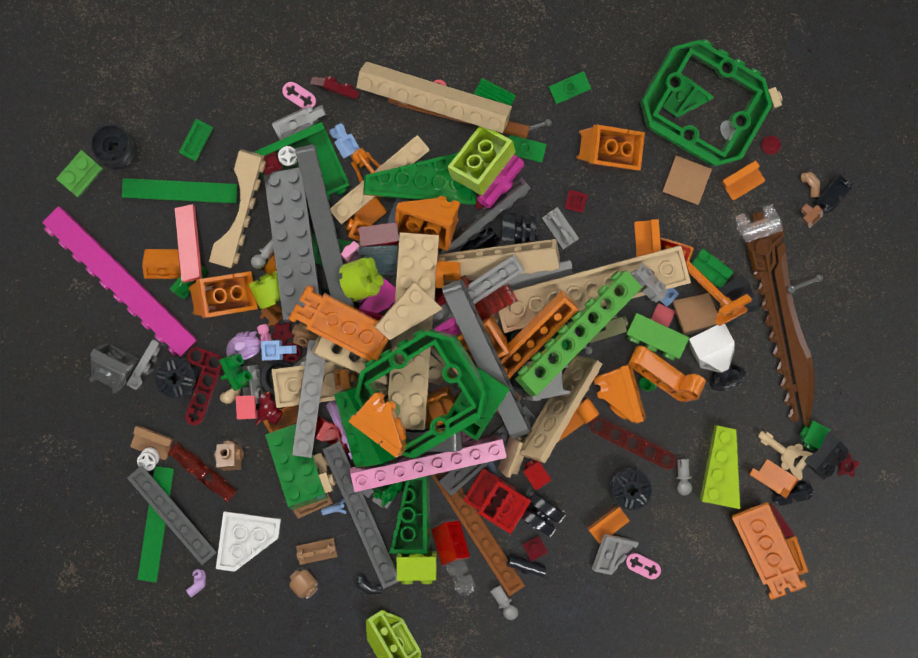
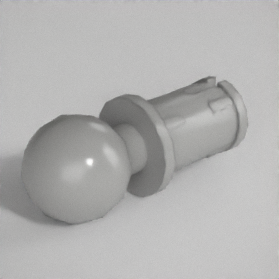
(259, 261)
(684, 487)
(510, 612)

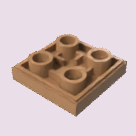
(687, 180)
(695, 313)

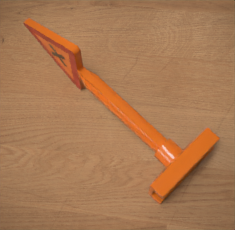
(730, 309)

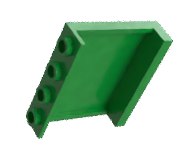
(332, 171)

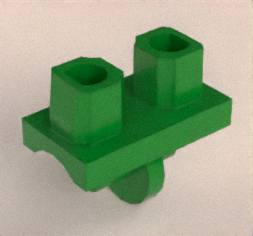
(234, 372)

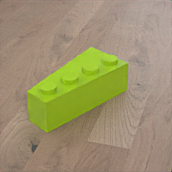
(721, 472)

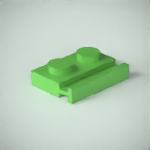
(79, 173)

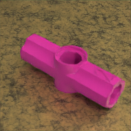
(502, 182)

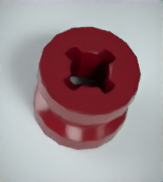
(293, 356)

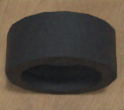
(264, 374)

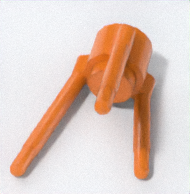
(362, 159)

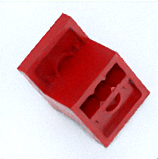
(497, 500)

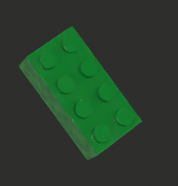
(296, 474)

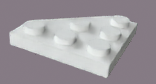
(244, 538)

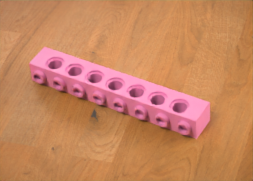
(428, 463)

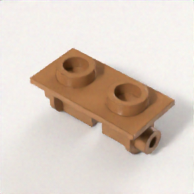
(316, 551)

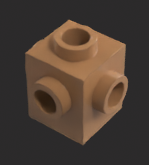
(303, 335)
(229, 456)

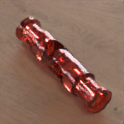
(194, 466)

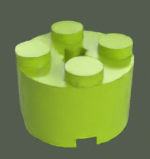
(360, 279)
(266, 290)

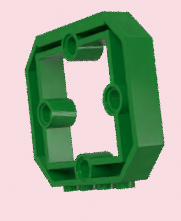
(752, 116)
(454, 356)

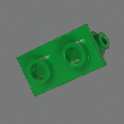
(388, 492)

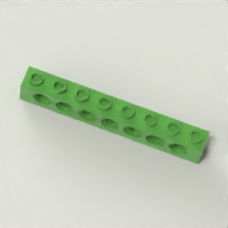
(628, 288)

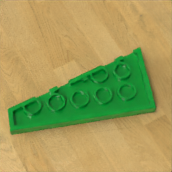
(419, 182)

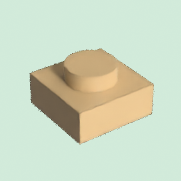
(776, 98)

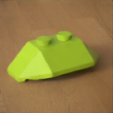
(390, 637)

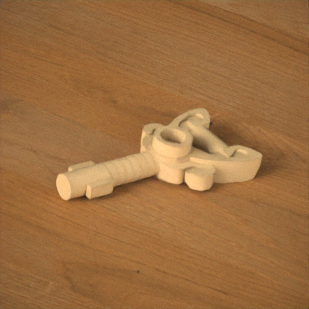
(788, 454)

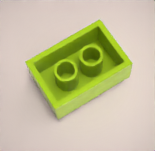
(481, 159)
(417, 567)

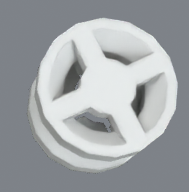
(287, 156)
(144, 460)

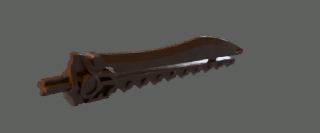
(762, 261)

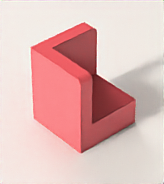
(246, 407)

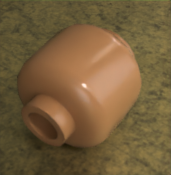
(303, 584)

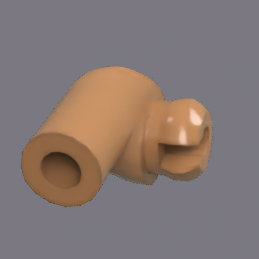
(812, 181)

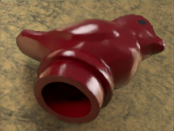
(268, 410)

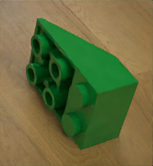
(495, 398)

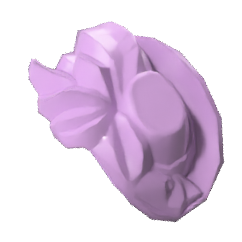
(245, 344)

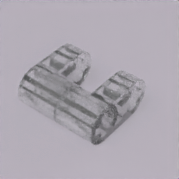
(761, 228)

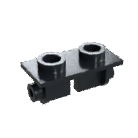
(839, 187)
(485, 238)
(802, 491)

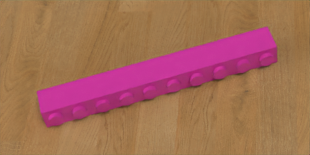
(120, 281)

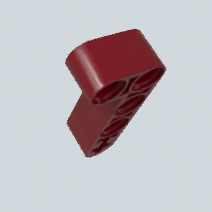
(201, 387)

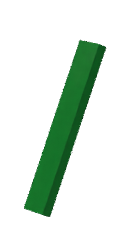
(180, 190)
(154, 531)

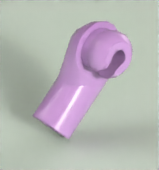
(199, 582)

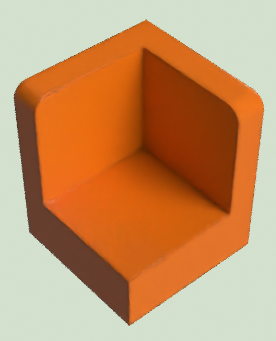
(447, 271)

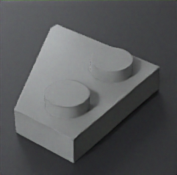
(612, 553)

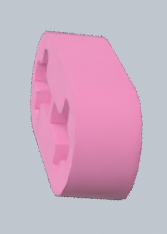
(302, 92)
(640, 569)

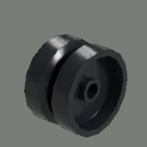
(541, 513)

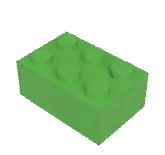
(656, 336)

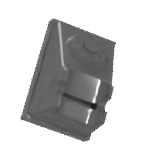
(112, 365)

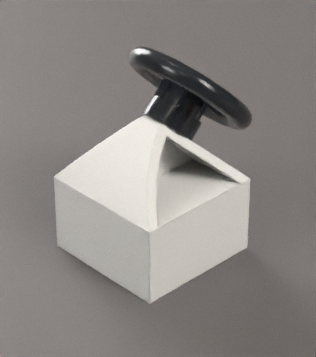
(714, 352)

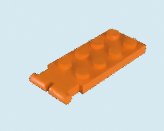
(339, 324)
(769, 550)

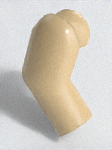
(229, 396)

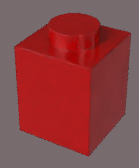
(536, 474)

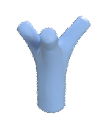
(337, 507)

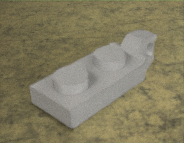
(297, 121)
(144, 365)

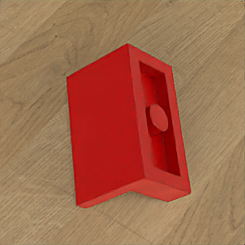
(450, 542)

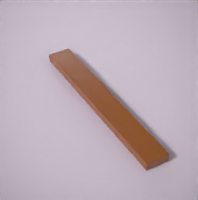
(482, 538)

